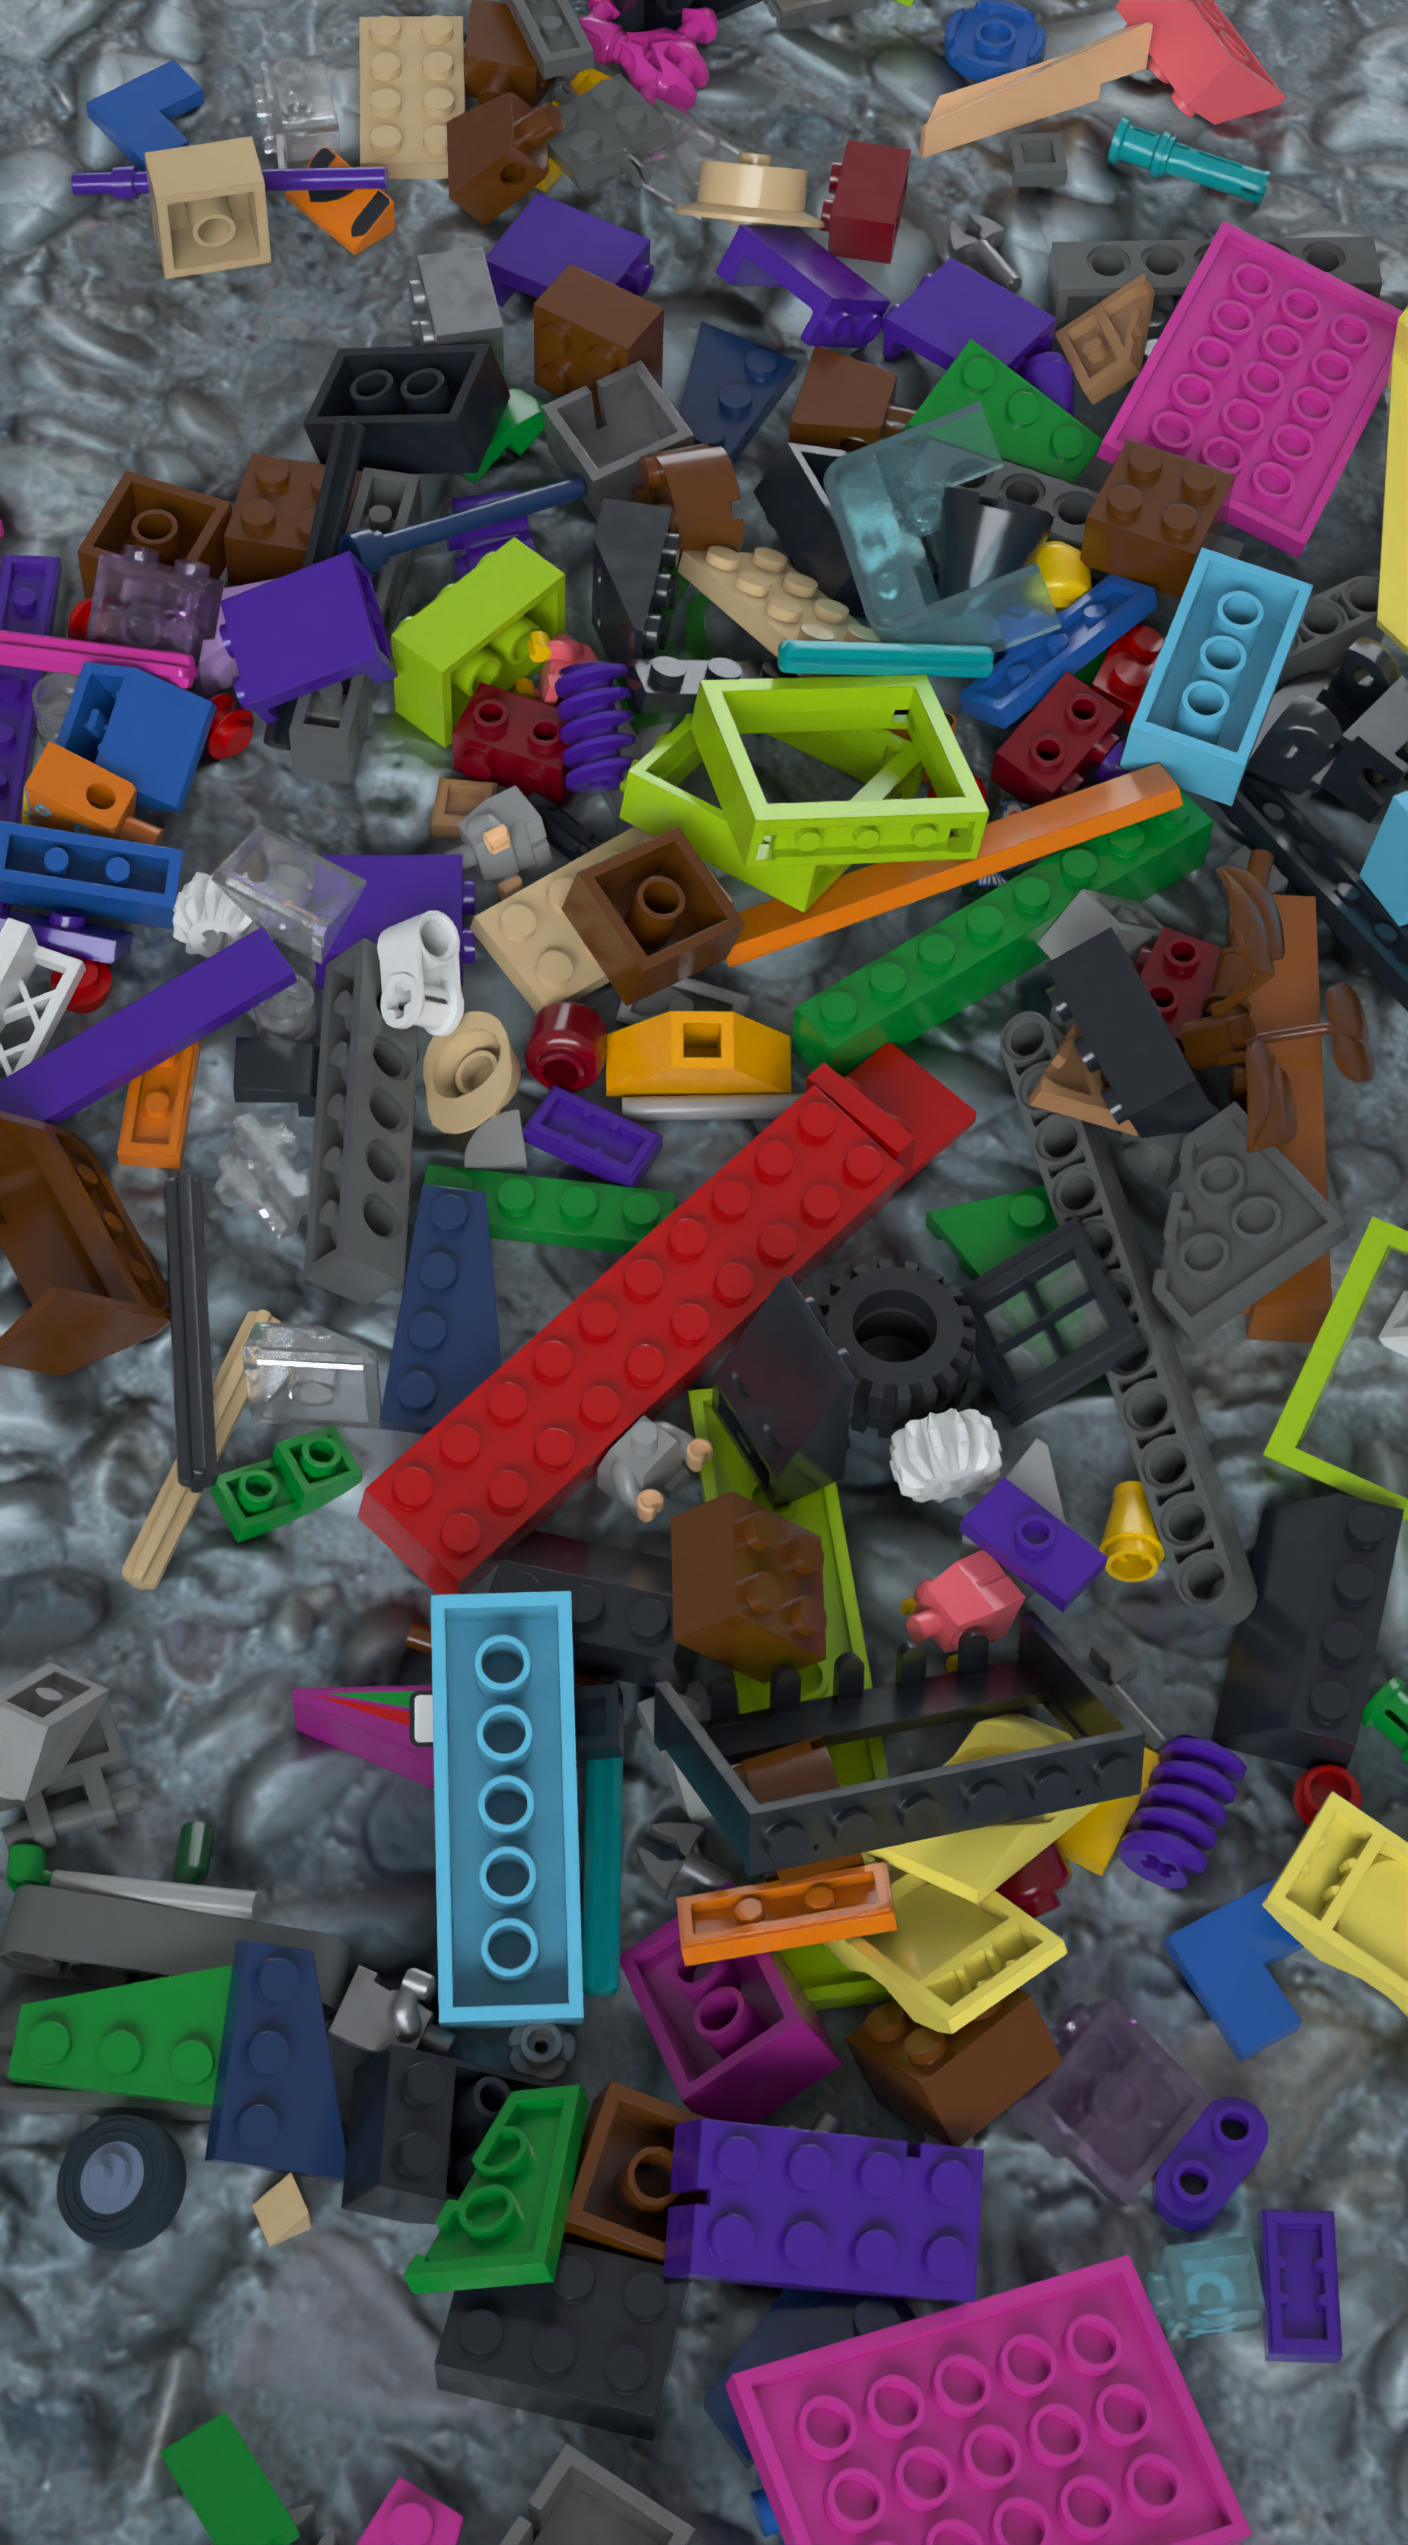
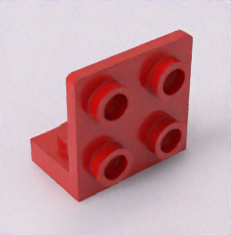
(898, 1106)

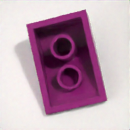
(728, 2029)

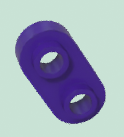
(1213, 2160)

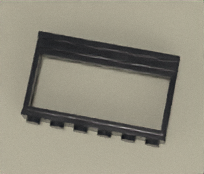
(868, 1816)

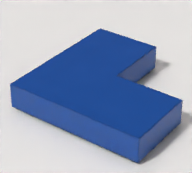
(141, 110)
(1227, 1970)

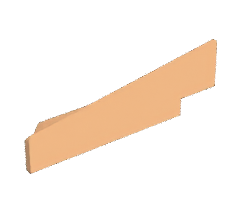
(1034, 90)

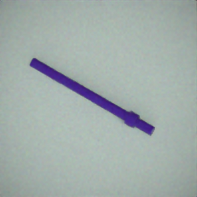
(129, 183)

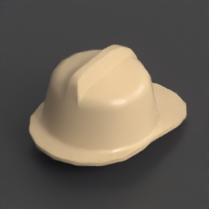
(470, 1073)

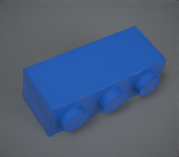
(88, 874)

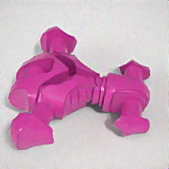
(656, 61)

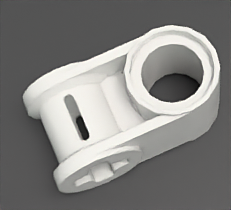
(418, 971)

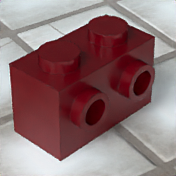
(867, 201)
(511, 743)
(1057, 743)
(1178, 976)

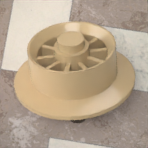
(751, 193)

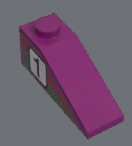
(374, 1723)

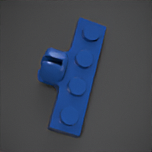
(1034, 667)

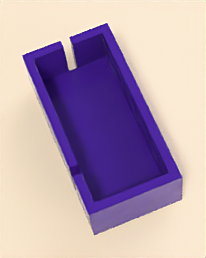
(825, 2212)

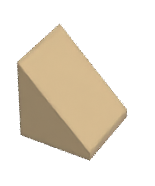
(282, 2212)

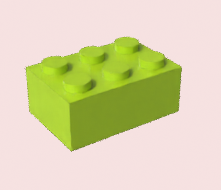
(475, 636)

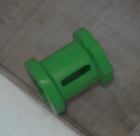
(1382, 1713)

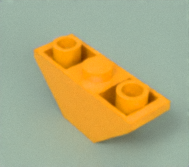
(697, 1056)

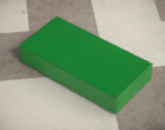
(228, 2487)

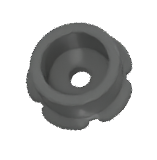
(545, 2066)

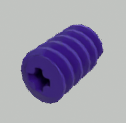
(594, 725)
(1180, 1809)

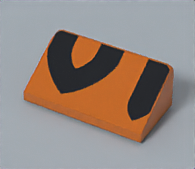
(350, 216)

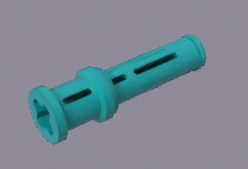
(1165, 155)

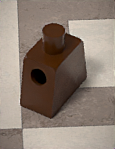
(499, 57)
(499, 153)
(846, 404)

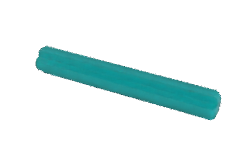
(885, 659)
(602, 1877)

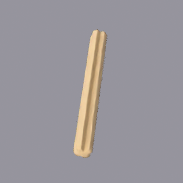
(175, 1502)

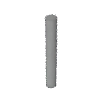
(707, 1107)
(192, 1897)

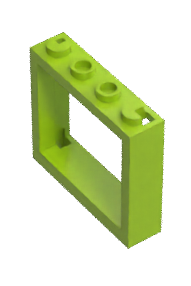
(656, 805)
(837, 829)
(1322, 1364)

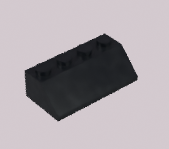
(1312, 1638)

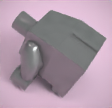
(379, 2017)

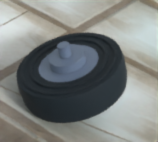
(121, 2182)

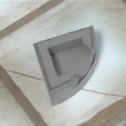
(498, 1145)

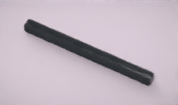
(325, 535)
(190, 1333)

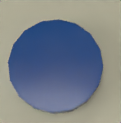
(993, 40)

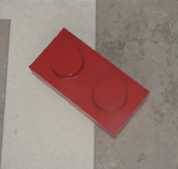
(1128, 668)

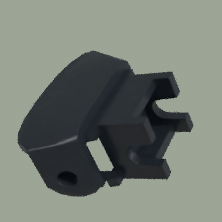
(1338, 731)

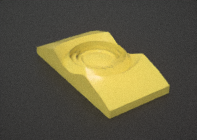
(985, 1857)
(1349, 1897)
(950, 1953)

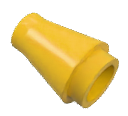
(1131, 1536)

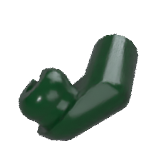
(193, 1853)

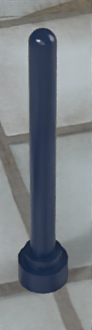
(375, 548)

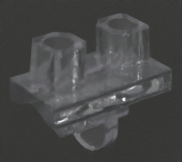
(260, 1175)

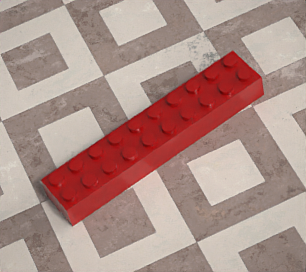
(628, 1345)

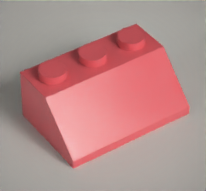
(1203, 59)

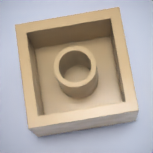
(208, 207)

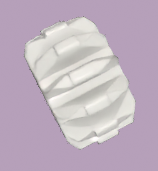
(208, 918)
(945, 1455)

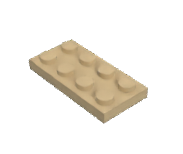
(409, 92)
(771, 598)
(537, 941)

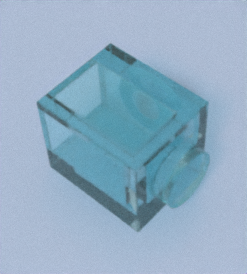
(1207, 2288)

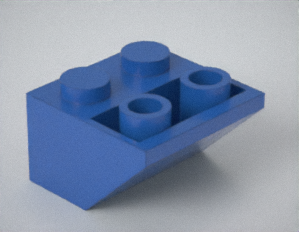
(138, 731)

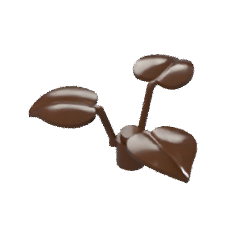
(1233, 1036)

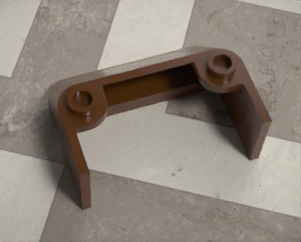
(72, 1254)

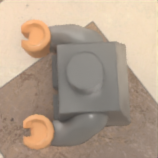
(502, 839)
(649, 1466)

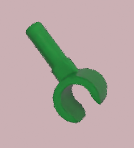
(27, 1866)

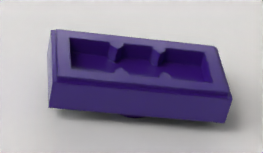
(70, 935)
(592, 1138)
(1033, 1544)
(1300, 2286)

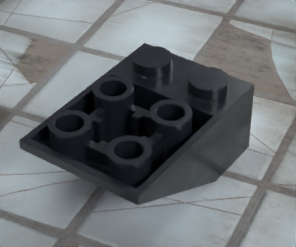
(633, 581)
(787, 1397)
(418, 2129)

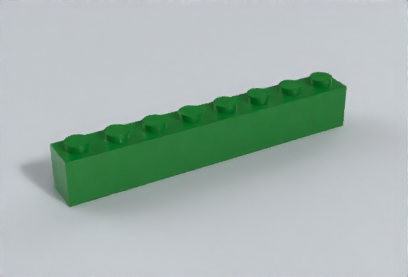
(990, 940)

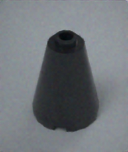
(986, 539)

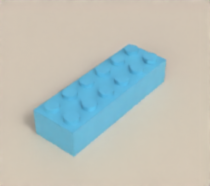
(506, 1810)

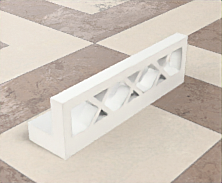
(17, 961)

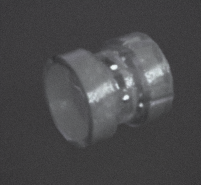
(50, 704)
(289, 1014)

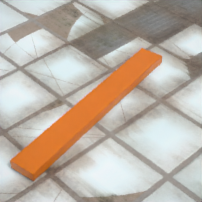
(1003, 846)

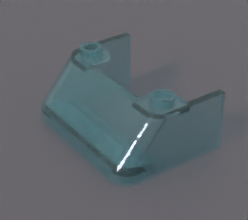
(891, 499)

